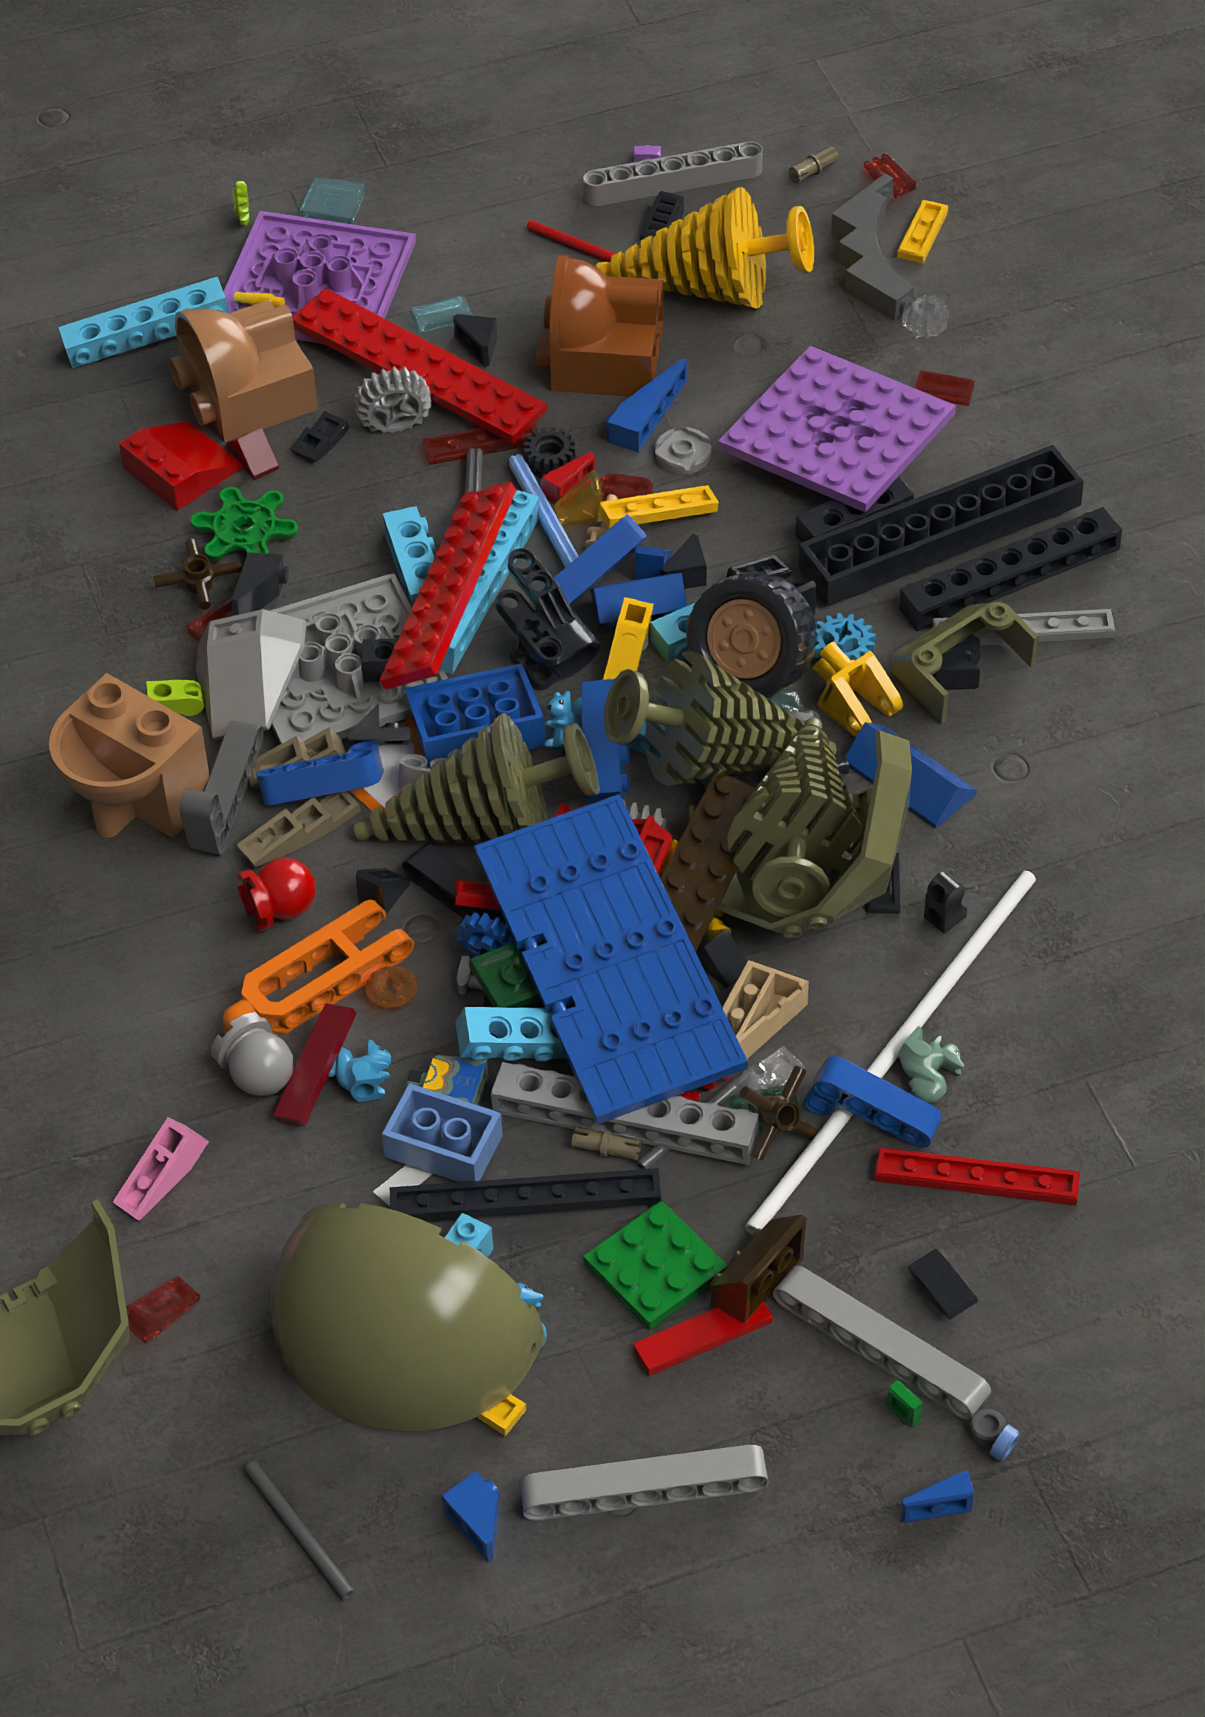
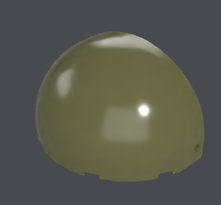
(398, 1320)

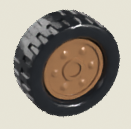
(754, 630)

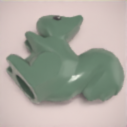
(923, 1060)

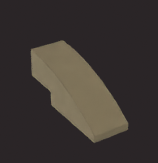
(295, 750)

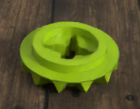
(241, 203)

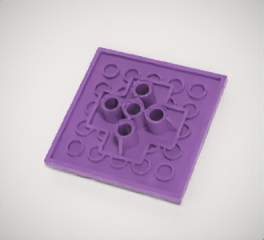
(305, 255)
(837, 428)

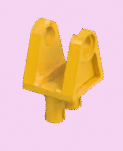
(864, 677)

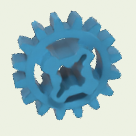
(849, 635)

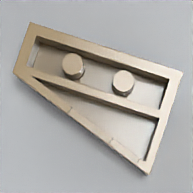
(763, 1004)

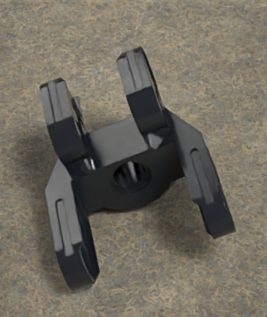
(555, 633)

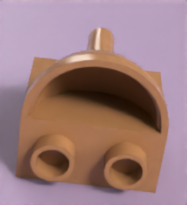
(242, 368)
(128, 757)

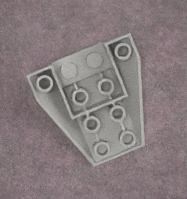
(247, 667)

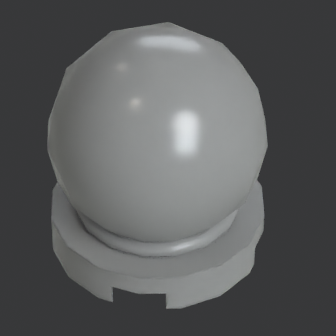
(254, 1056)

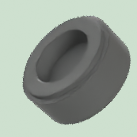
(986, 1426)

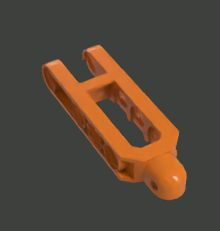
(330, 940)

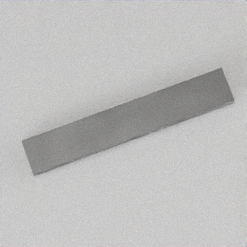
(1059, 626)

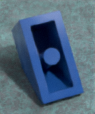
(475, 1512)

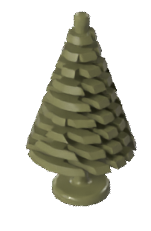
(709, 726)
(482, 789)
(798, 826)

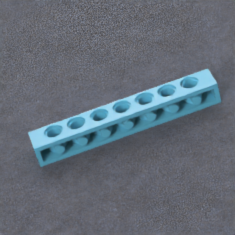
(513, 534)

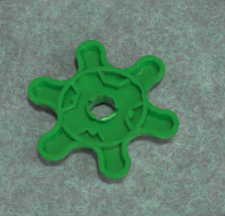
(237, 512)

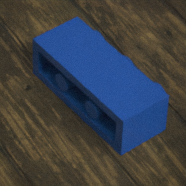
(663, 591)

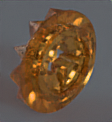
(400, 978)

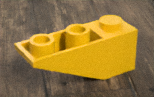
(629, 637)

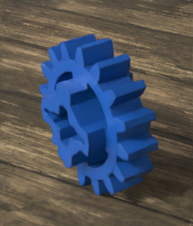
(482, 934)

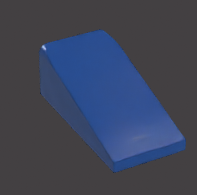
(942, 1499)

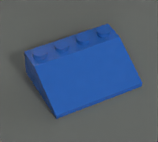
(459, 707)

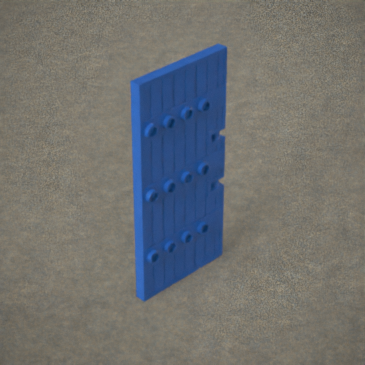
(615, 951)

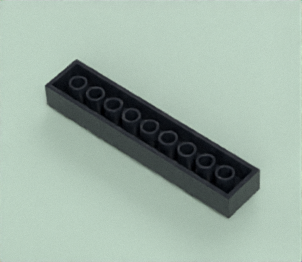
(940, 524)

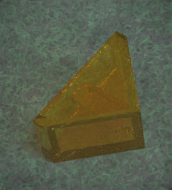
(581, 503)

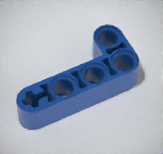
(323, 775)
(873, 1100)

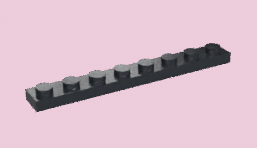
(528, 1194)

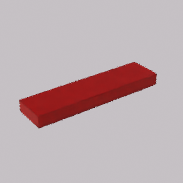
(695, 1337)

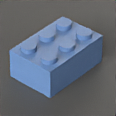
(442, 1134)

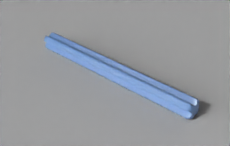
(546, 514)

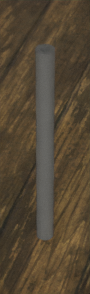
(719, 1098)
(300, 1530)

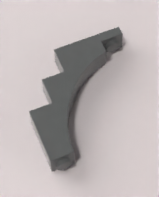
(868, 272)

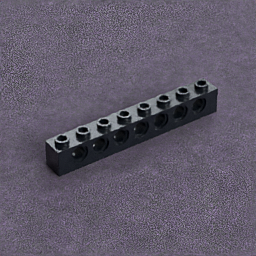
(1011, 568)

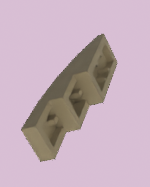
(297, 829)

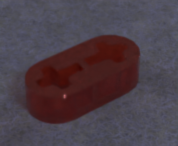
(625, 485)

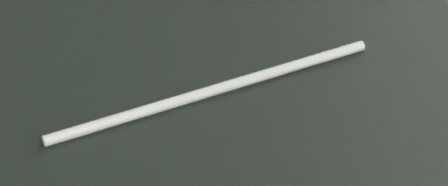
(889, 1053)

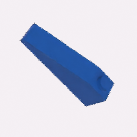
(641, 413)

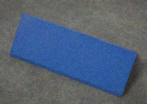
(933, 790)

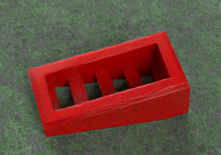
(563, 479)

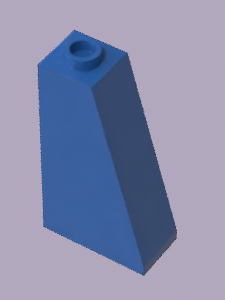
(600, 559)

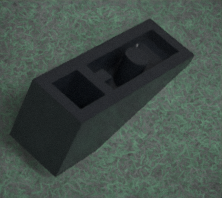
(259, 582)

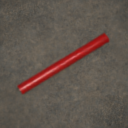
(569, 240)

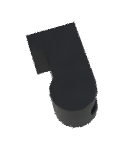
(944, 897)

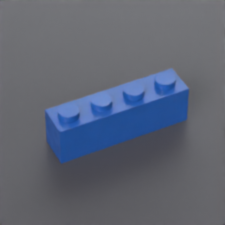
(608, 756)

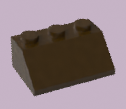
(759, 1267)

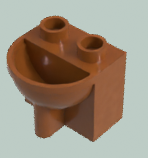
(600, 330)

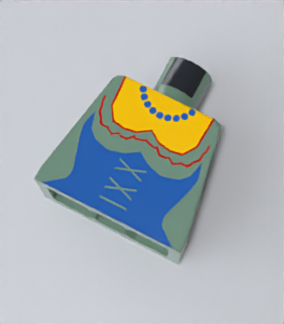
(454, 1077)

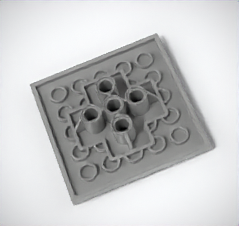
(329, 677)

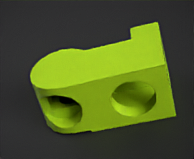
(178, 695)

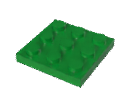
(655, 1264)

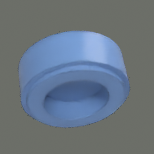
(1005, 1443)

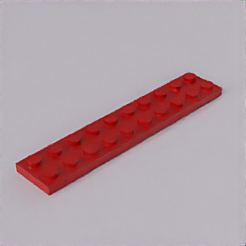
(450, 379)
(448, 586)

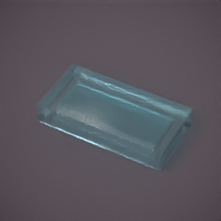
(439, 313)

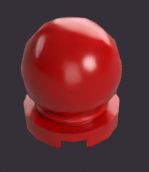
(279, 891)

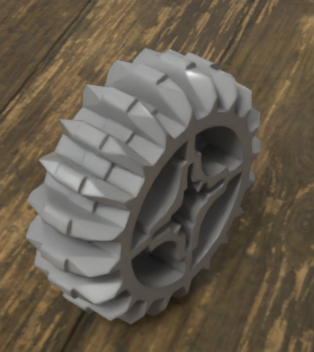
(392, 400)

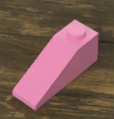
(160, 1168)

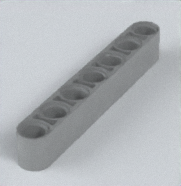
(673, 173)
(882, 1342)
(643, 1482)

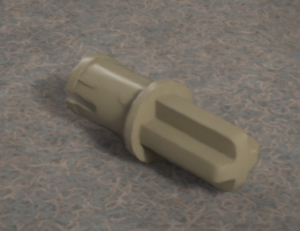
(813, 164)

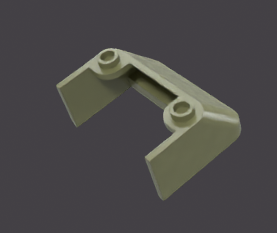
(923, 656)

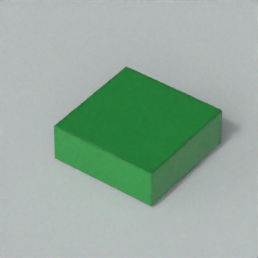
(904, 1403)

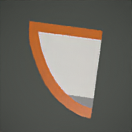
(388, 785)

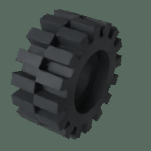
(548, 442)

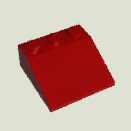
(177, 461)

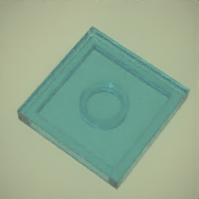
(333, 200)

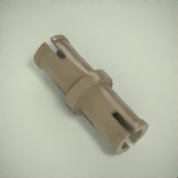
(606, 1143)

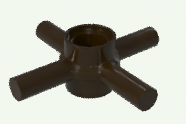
(198, 574)
(778, 1113)

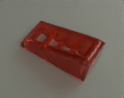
(149, 1325)

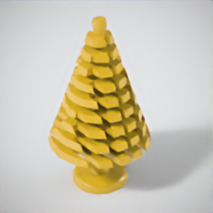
(716, 252)

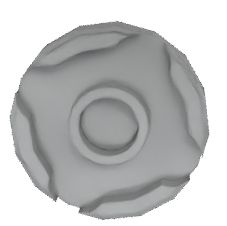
(683, 450)

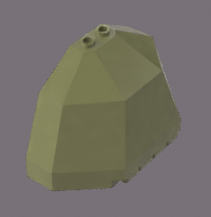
(882, 816)
(62, 1331)

